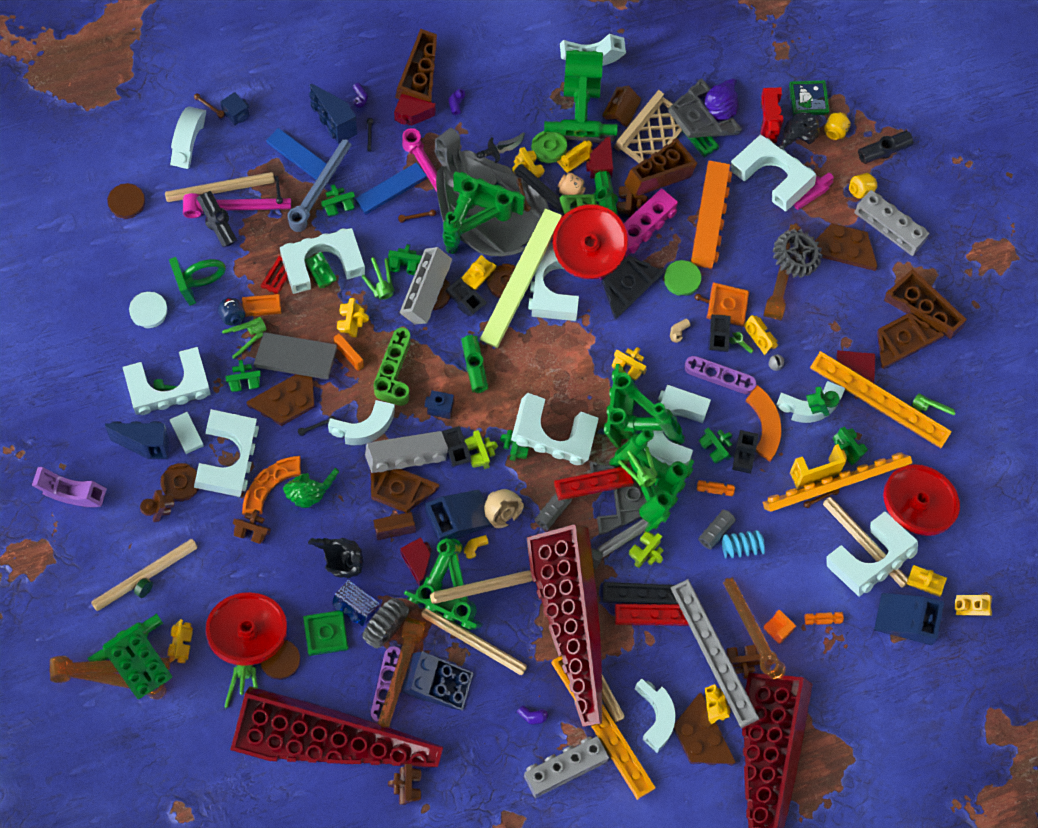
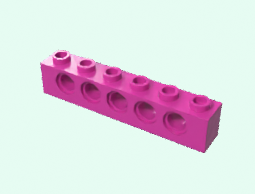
(659, 202)

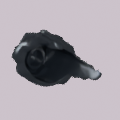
(800, 126)
(341, 556)

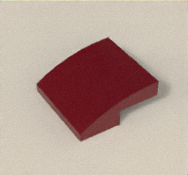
(858, 362)

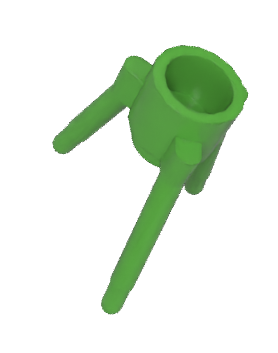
(383, 289)
(254, 326)
(922, 403)
(646, 476)
(243, 672)

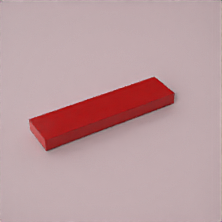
(592, 483)
(649, 615)

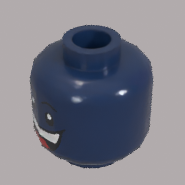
(231, 311)

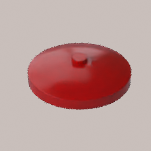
(590, 241)
(921, 500)
(246, 628)

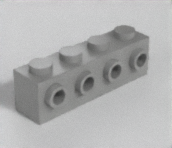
(891, 222)
(426, 286)
(406, 451)
(566, 766)

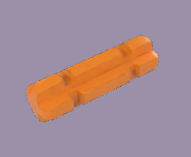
(715, 488)
(823, 618)

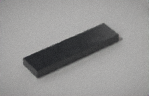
(638, 593)

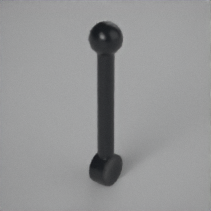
(369, 121)
(279, 200)
(301, 431)

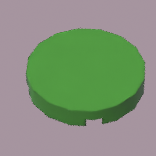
(549, 146)
(682, 278)

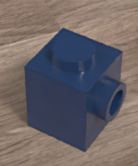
(235, 108)
(439, 404)

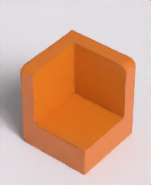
(779, 627)

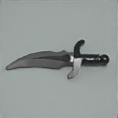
(501, 147)

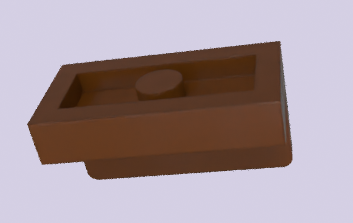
(622, 105)
(394, 526)

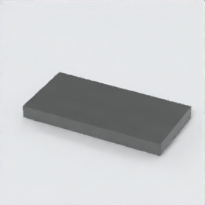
(295, 355)

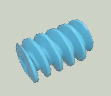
(743, 543)

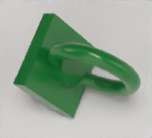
(186, 281)

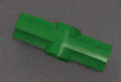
(604, 191)
(473, 354)

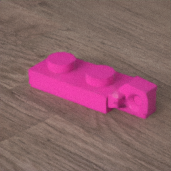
(821, 186)

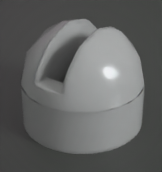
(773, 362)

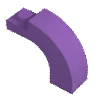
(69, 491)

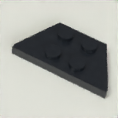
(629, 283)

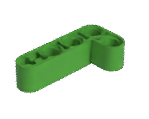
(394, 364)

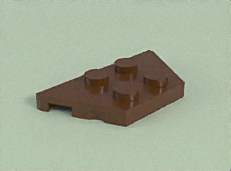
(847, 246)
(904, 338)
(285, 400)
(400, 489)
(699, 737)

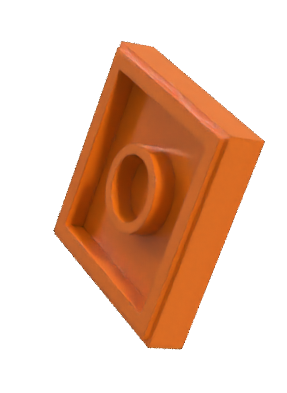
(728, 302)

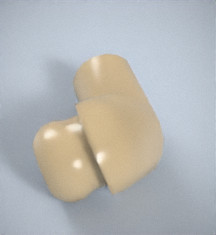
(676, 330)

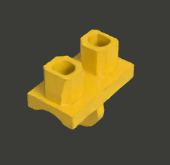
(527, 159)
(478, 272)
(354, 318)
(636, 367)
(926, 580)
(973, 605)
(716, 704)

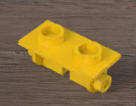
(576, 156)
(756, 330)
(177, 649)

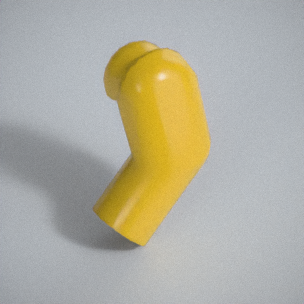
(473, 544)

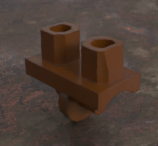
(631, 203)
(158, 505)
(259, 531)
(750, 659)
(403, 784)

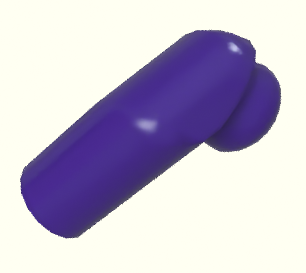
(361, 97)
(455, 99)
(534, 717)

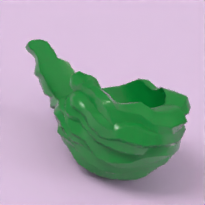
(306, 492)

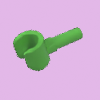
(739, 339)

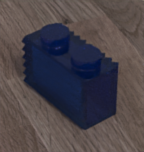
(355, 603)

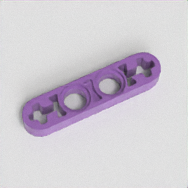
(721, 371)
(382, 683)

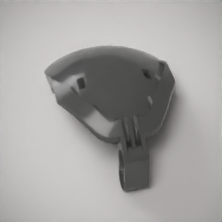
(492, 236)

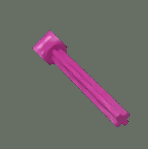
(417, 149)
(192, 208)

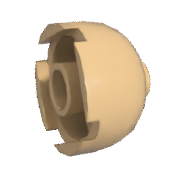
(502, 506)

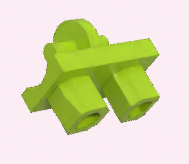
(481, 458)
(651, 542)

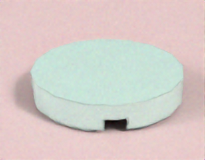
(148, 309)

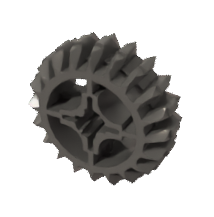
(800, 247)
(385, 623)

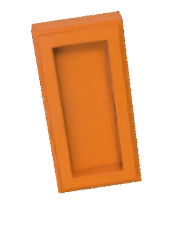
(261, 305)
(348, 352)

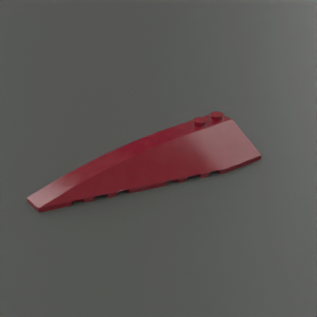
(566, 585)
(296, 730)
(773, 746)

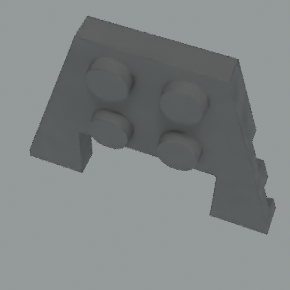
(696, 119)
(627, 503)

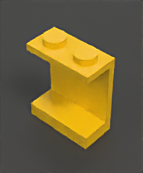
(802, 475)

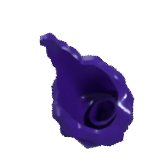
(722, 100)

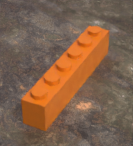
(710, 214)

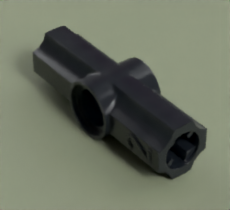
(894, 143)
(217, 219)

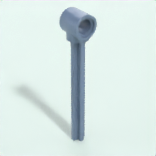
(303, 210)

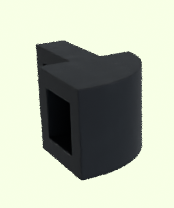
(468, 300)
(719, 333)
(457, 448)
(745, 451)

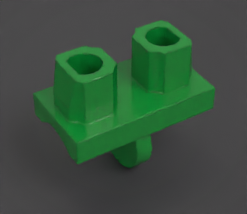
(330, 204)
(404, 257)
(320, 270)
(234, 380)
(819, 401)
(710, 438)
(846, 442)
(516, 451)

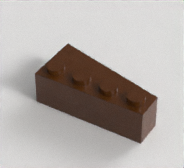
(419, 70)
(661, 169)
(919, 298)

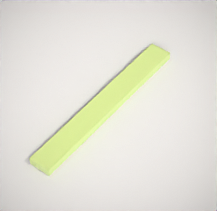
(520, 278)

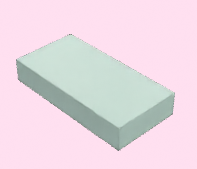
(186, 432)

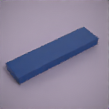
(296, 153)
(390, 188)

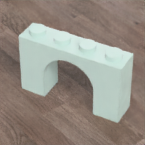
(765, 153)
(339, 243)
(545, 302)
(148, 399)
(680, 404)
(530, 433)
(229, 479)
(863, 576)

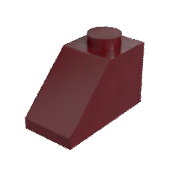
(413, 110)
(600, 159)
(417, 558)

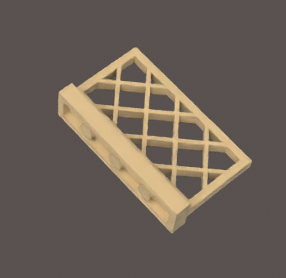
(639, 123)

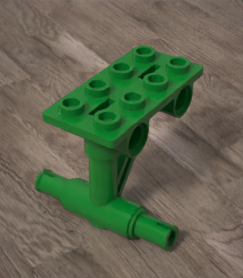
(582, 82)
(473, 192)
(622, 422)
(667, 484)
(452, 609)
(136, 657)

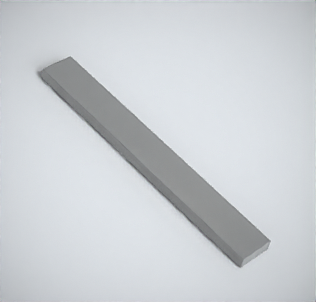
(715, 654)

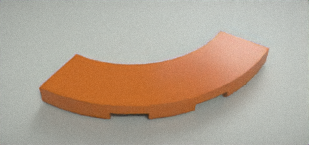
(770, 422)
(267, 480)

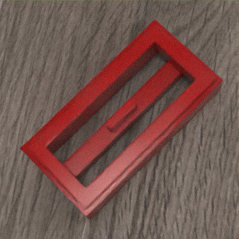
(270, 288)

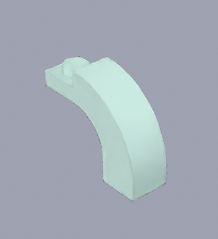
(611, 46)
(187, 128)
(801, 409)
(367, 430)
(664, 709)

